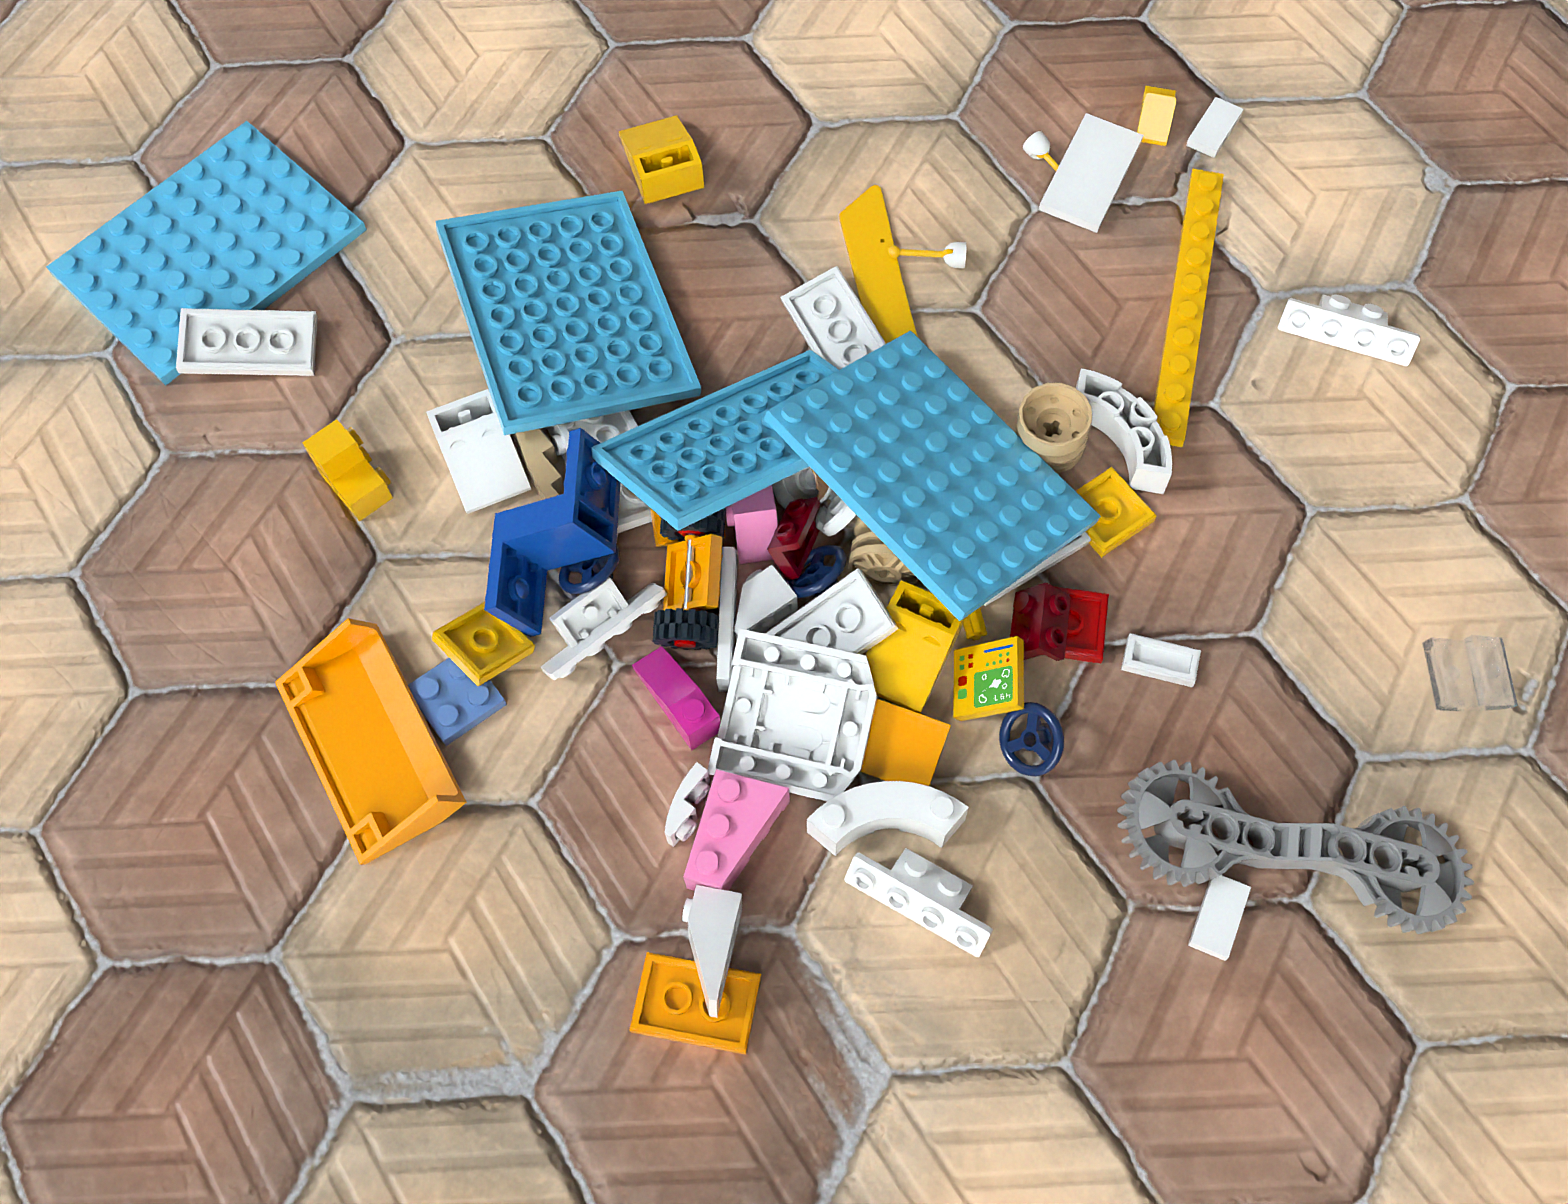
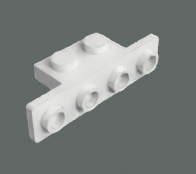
(1350, 327)
(594, 619)
(923, 895)

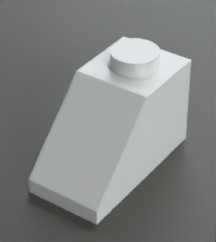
(764, 601)

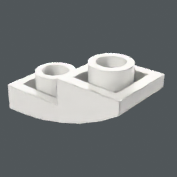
(682, 815)

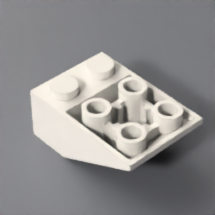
(477, 451)

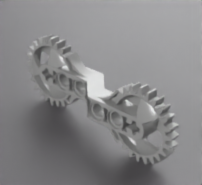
(1296, 846)

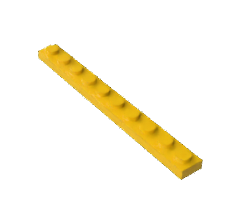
(1187, 305)

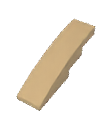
(540, 458)

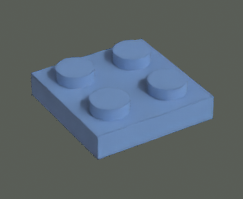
(454, 701)

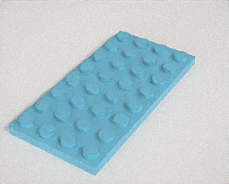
(713, 447)

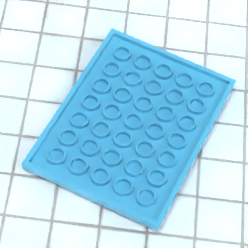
(211, 236)
(565, 311)
(933, 472)

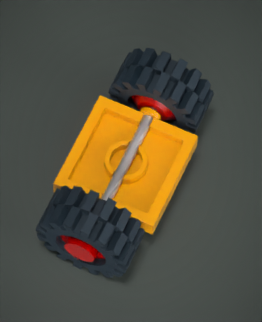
(691, 585)

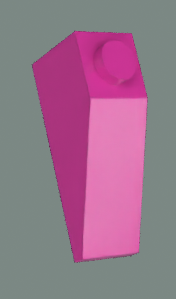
(678, 697)

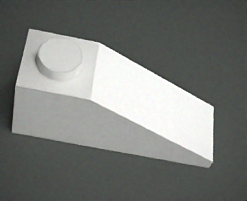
(712, 931)

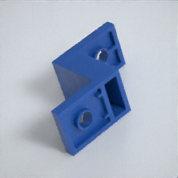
(551, 536)

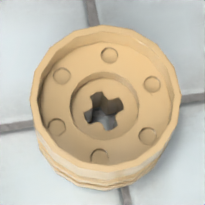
(1055, 424)
(876, 559)

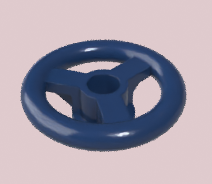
(593, 573)
(817, 576)
(1048, 743)

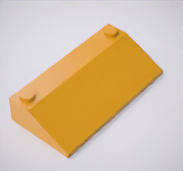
(369, 740)

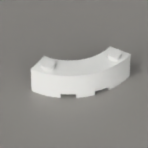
(1132, 428)
(886, 806)

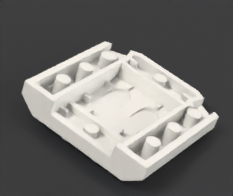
(795, 715)

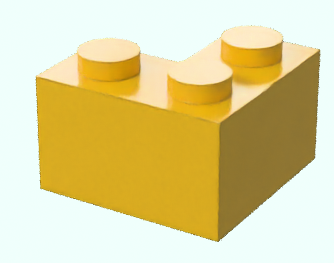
(347, 469)

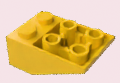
(662, 159)
(913, 656)

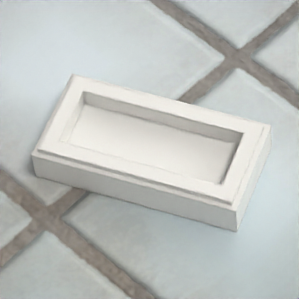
(1214, 127)
(1161, 660)
(1219, 917)

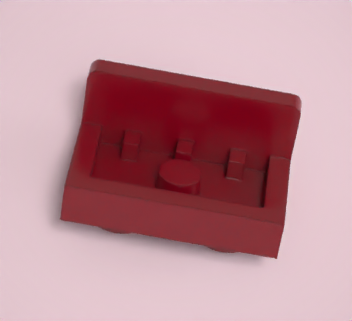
(795, 536)
(1041, 621)

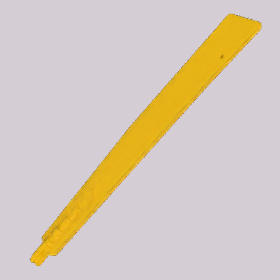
(883, 292)

